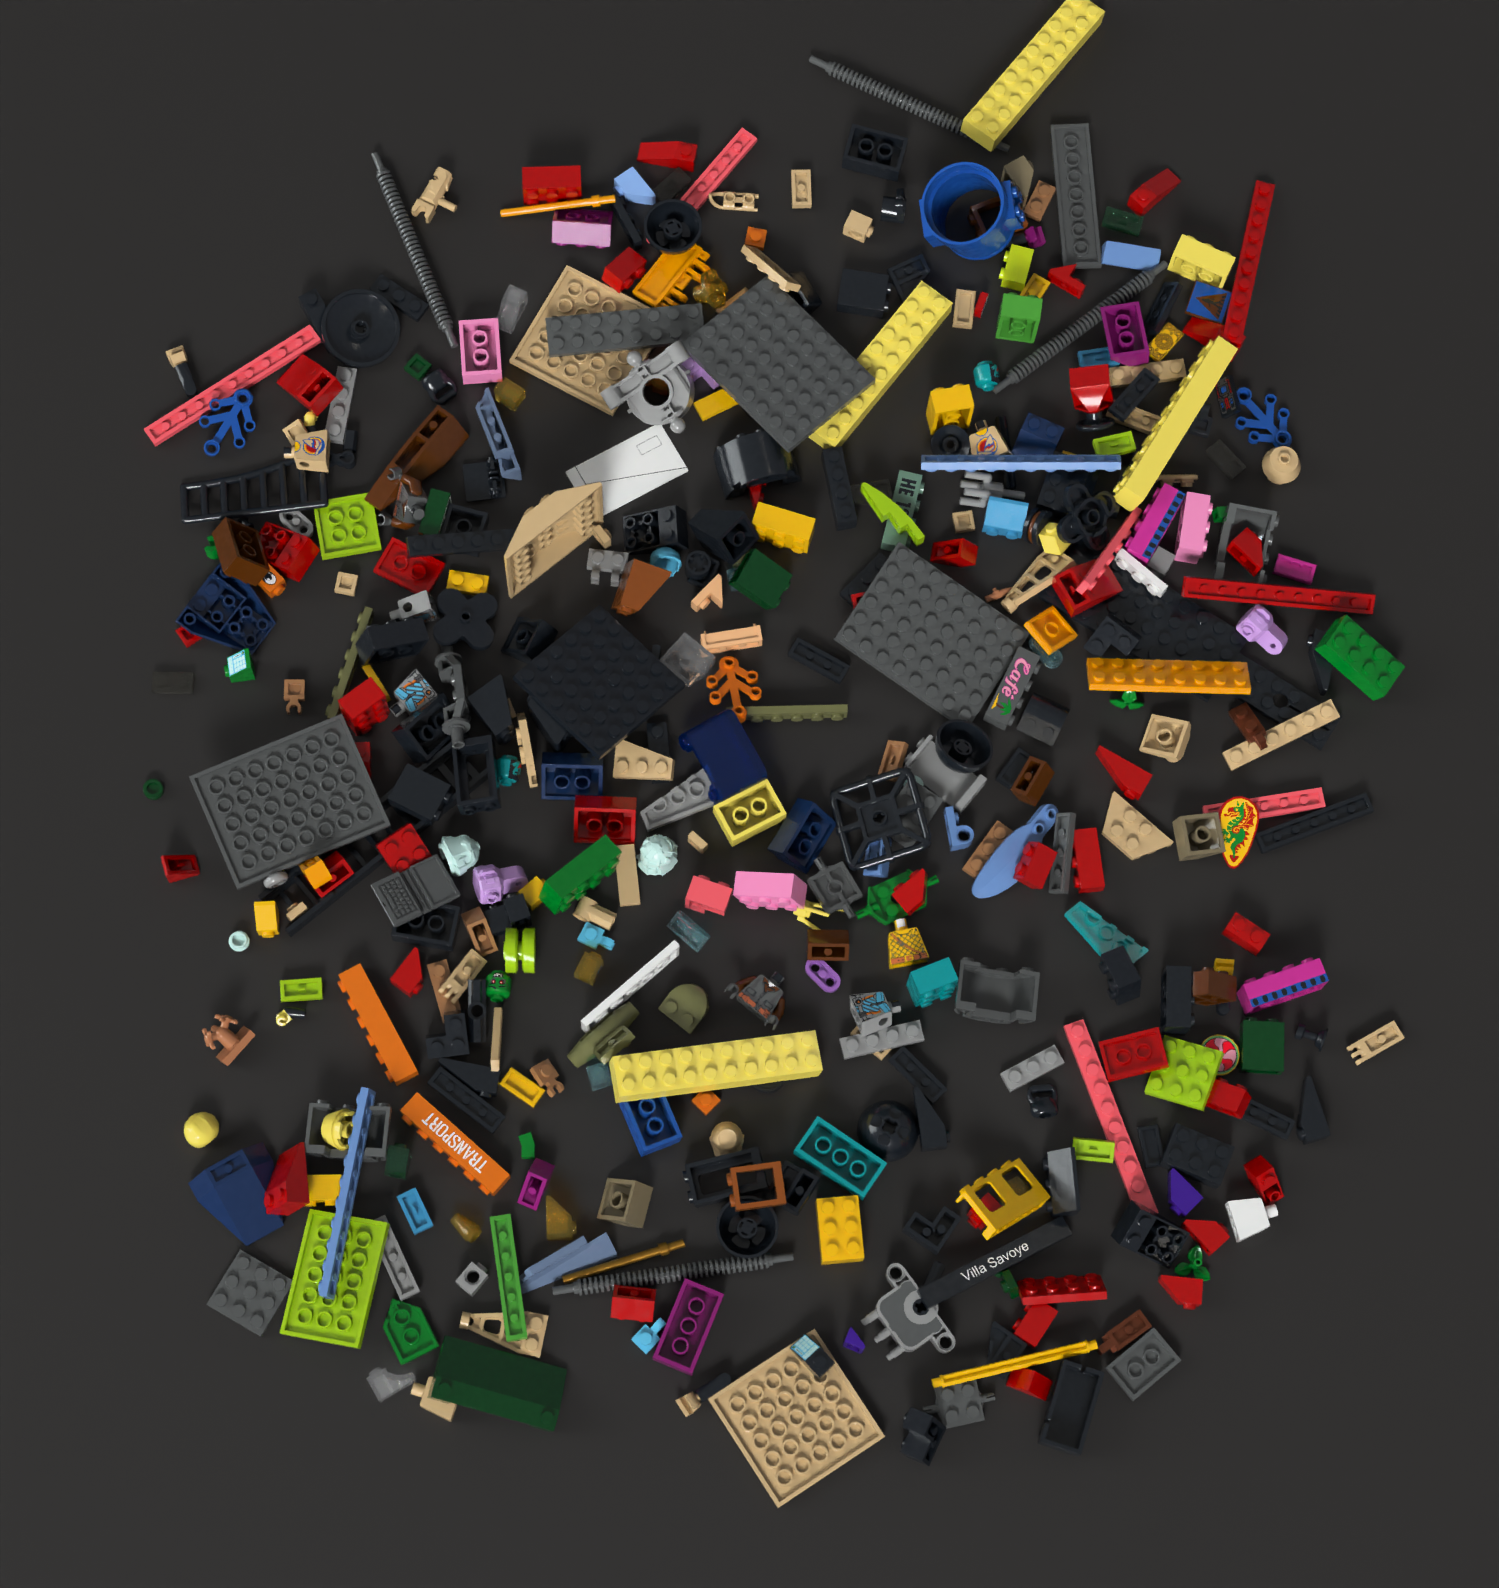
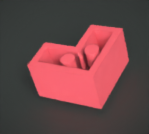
(708, 895)

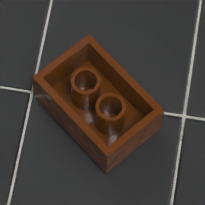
(240, 551)

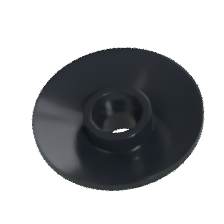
(950, 433)

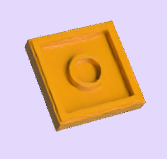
(1050, 630)

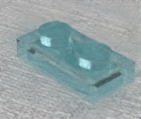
(688, 931)

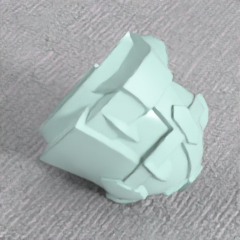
(460, 853)
(657, 855)

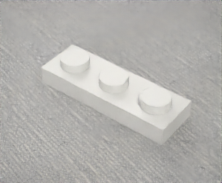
(1140, 573)

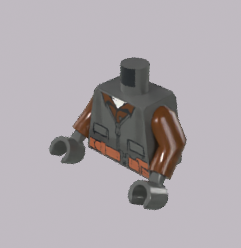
(409, 503)
(761, 996)

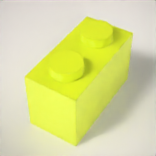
(1016, 268)

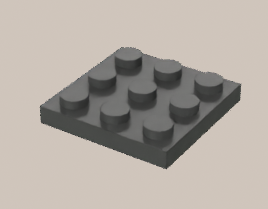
(250, 1293)

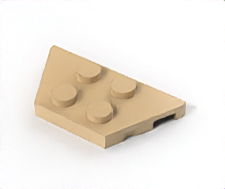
(526, 751)
(1131, 830)

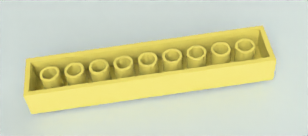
(1031, 72)
(887, 358)
(1173, 423)
(715, 1066)

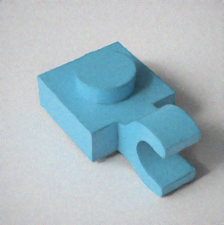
(594, 936)
(647, 1337)

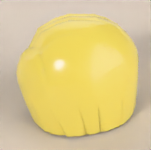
(201, 1129)

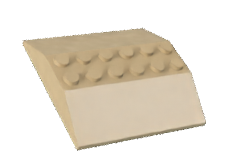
(551, 533)

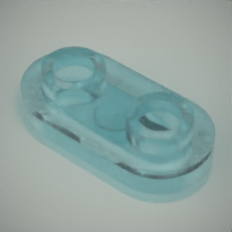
(1051, 661)

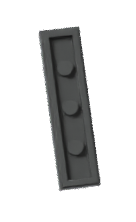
(1064, 846)

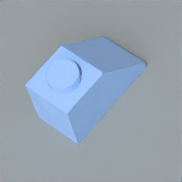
(633, 188)

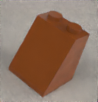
(637, 586)

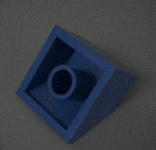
(1037, 437)

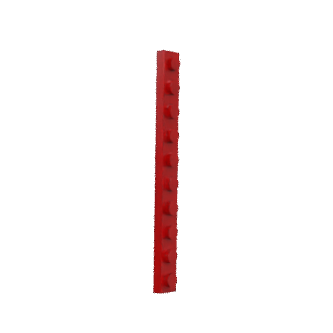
(1248, 263)
(1278, 595)

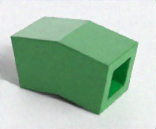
(1218, 514)
(528, 1146)

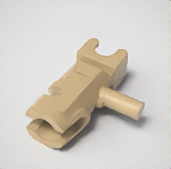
(434, 195)

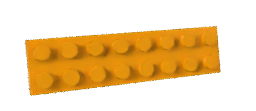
(1168, 676)

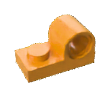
(315, 872)

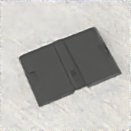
(415, 890)

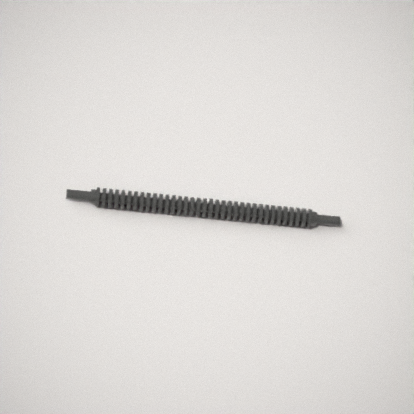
(869, 85)
(414, 250)
(1078, 328)
(767, 1260)

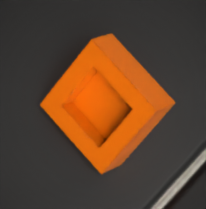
(756, 237)
(706, 1101)

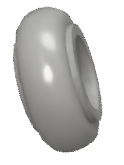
(275, 880)

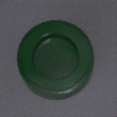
(153, 789)

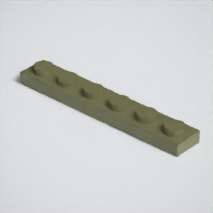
(346, 673)
(796, 712)

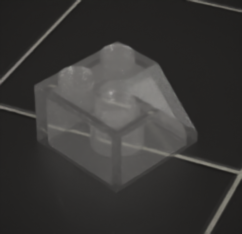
(688, 660)

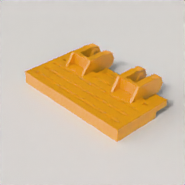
(671, 272)

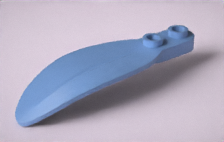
(1000, 867)

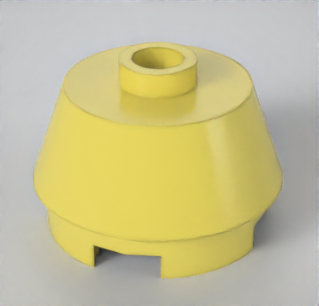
(337, 1128)

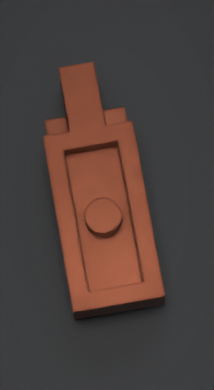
(1249, 725)
(1124, 1332)

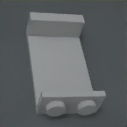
(953, 787)

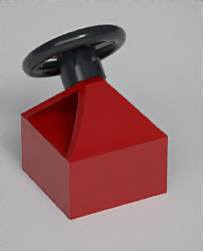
(1092, 393)

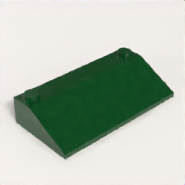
(498, 1383)

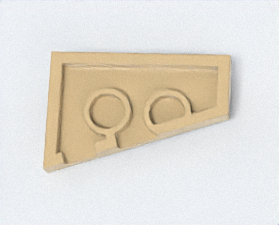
(640, 763)

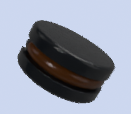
(1034, 523)

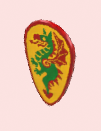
(1239, 826)

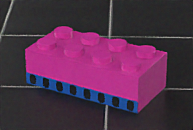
(1154, 523)
(1282, 986)

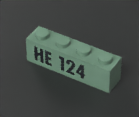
(905, 496)

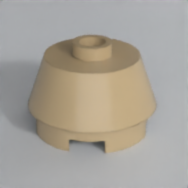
(1281, 465)

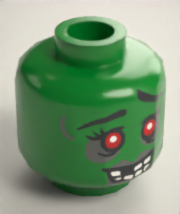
(498, 986)

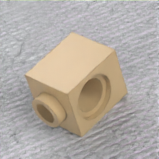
(858, 226)

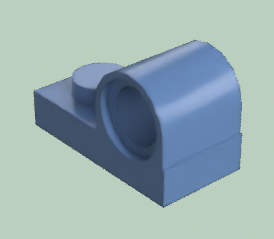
(951, 819)

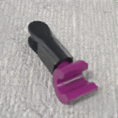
(1033, 236)

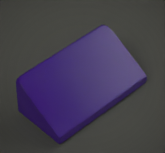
(853, 1341)

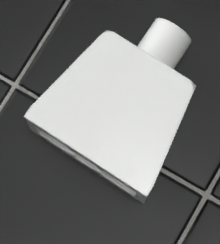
(1249, 1216)

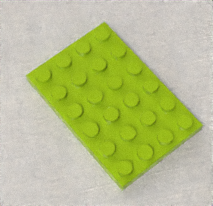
(345, 1317)

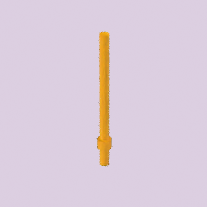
(595, 201)

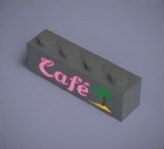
(1012, 687)

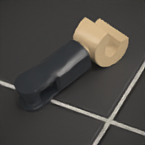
(178, 359)
(690, 1402)

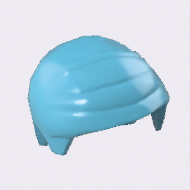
(666, 559)

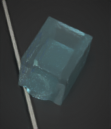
(598, 1076)

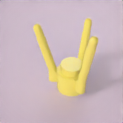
(807, 911)

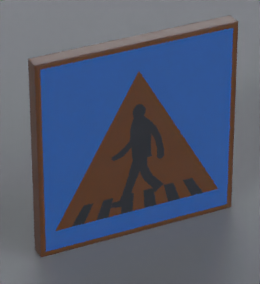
(1208, 302)

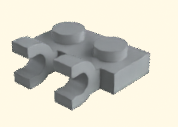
(606, 561)

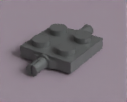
(834, 887)
(959, 1404)

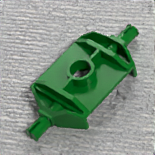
(879, 899)

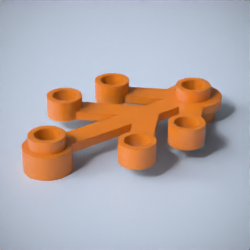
(733, 685)

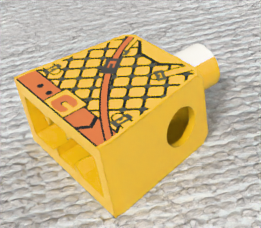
(905, 946)

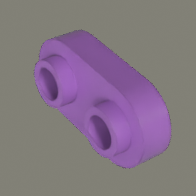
(822, 975)

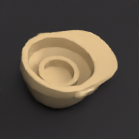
(726, 1138)

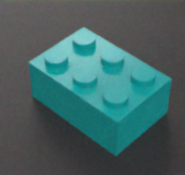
(932, 982)

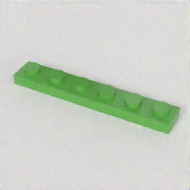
(508, 1278)

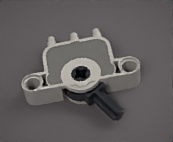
(900, 1316)

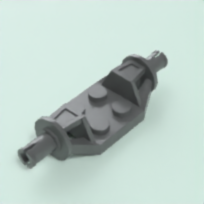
(457, 715)

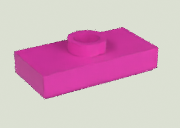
(1294, 569)

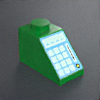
(240, 666)

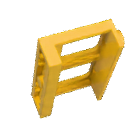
(1015, 1206)

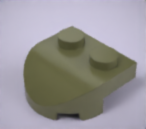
(686, 1006)

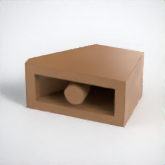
(479, 931)

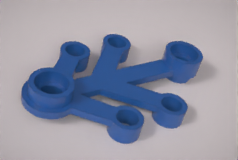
(230, 419)
(1264, 421)

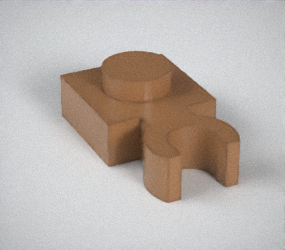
(294, 692)
(546, 1075)

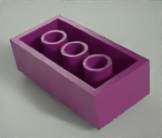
(688, 1327)

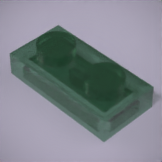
(1122, 221)

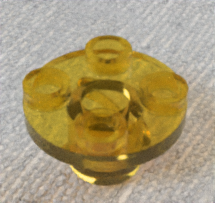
(711, 290)

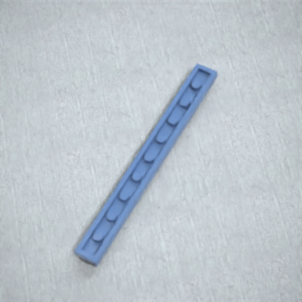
(1020, 462)
(345, 1200)

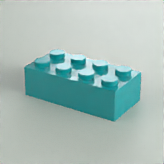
(840, 1158)

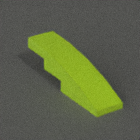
(887, 509)

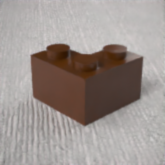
(1213, 987)

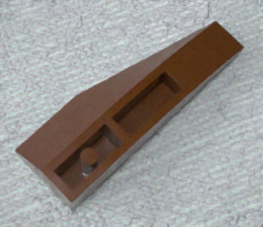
(421, 455)

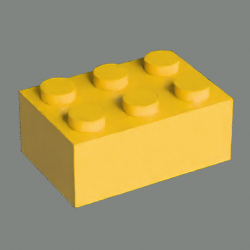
(950, 407)
(783, 527)
(839, 1229)

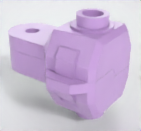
(1259, 626)
(492, 882)

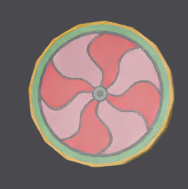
(1230, 1051)

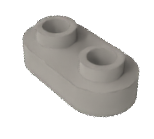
(297, 523)

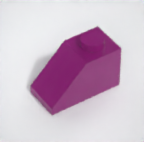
(535, 1184)

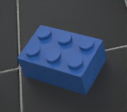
(651, 1124)

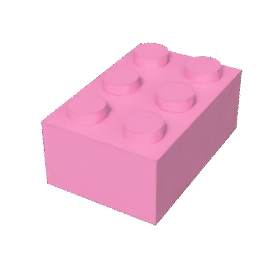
(480, 351)
(1193, 527)
(770, 890)

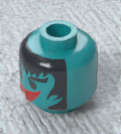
(986, 375)
(508, 770)

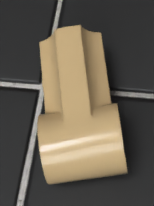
(590, 911)

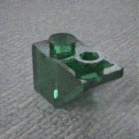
(398, 1161)

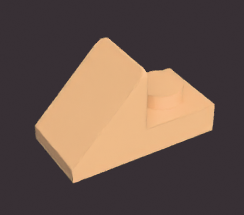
(711, 591)

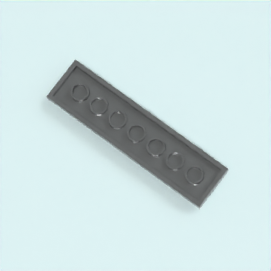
(1075, 195)
(622, 329)

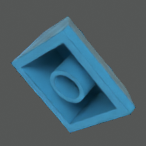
(1004, 517)

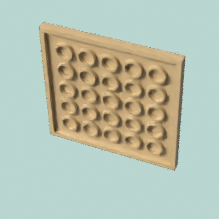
(583, 374)
(793, 1423)

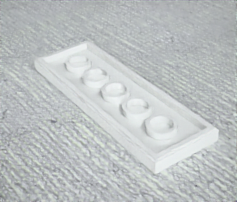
(631, 986)

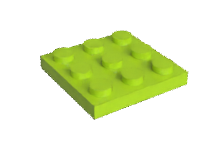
(347, 527)
(1189, 1073)

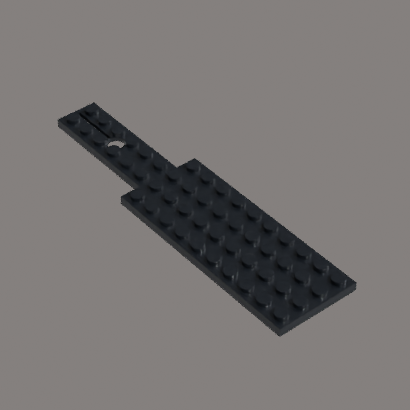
(1183, 630)

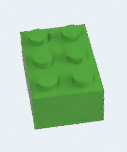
(1019, 317)

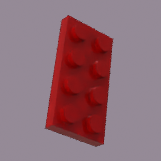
(1063, 1289)

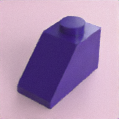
(1181, 1194)

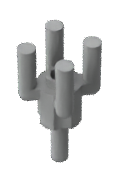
(984, 490)

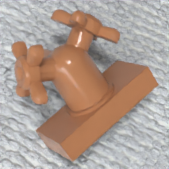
(232, 1042)

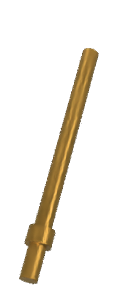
(663, 1249)

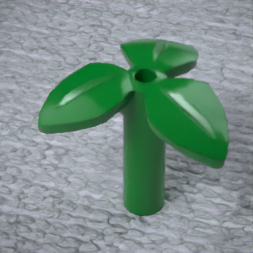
(1127, 700)
(1195, 1257)

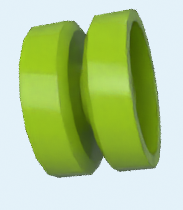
(520, 950)

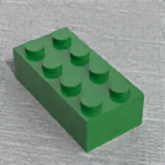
(1359, 657)
(580, 875)

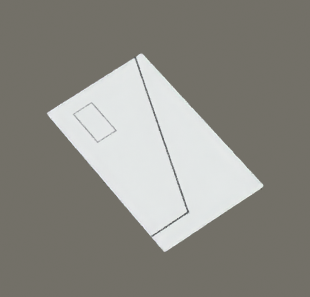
(631, 468)

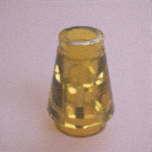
(467, 1229)

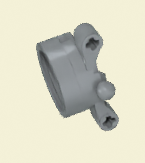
(666, 367)

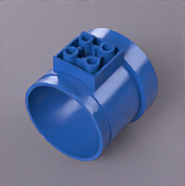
(952, 183)

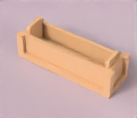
(732, 639)

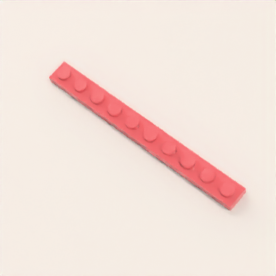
(240, 379)
(1108, 1114)

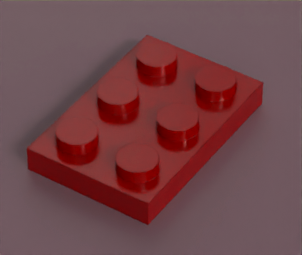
(410, 573)
(403, 849)
(1133, 1054)

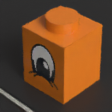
(273, 583)

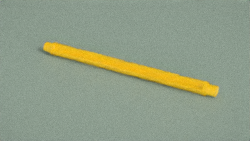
(1014, 1364)

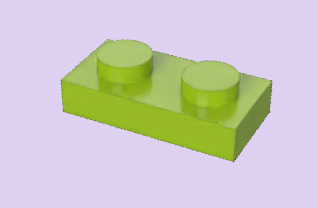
(1114, 444)
(301, 989)
(1094, 1149)

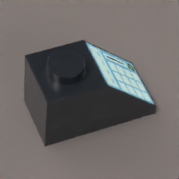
(812, 1356)

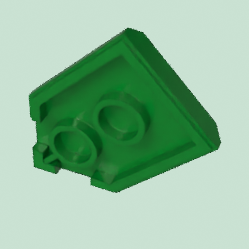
(408, 1331)

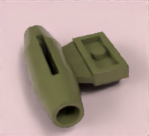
(606, 1037)

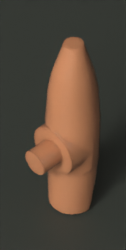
(997, 594)

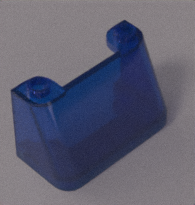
(724, 755)

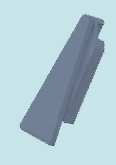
(497, 437)
(567, 1260)

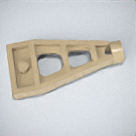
(1055, 563)
(535, 1327)

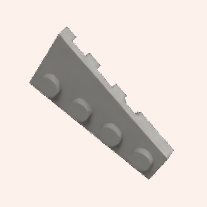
(679, 802)

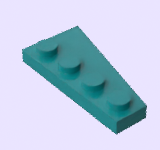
(1101, 934)

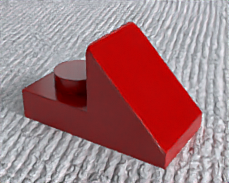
(1063, 279)

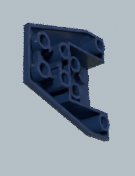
(227, 613)
(236, 1192)

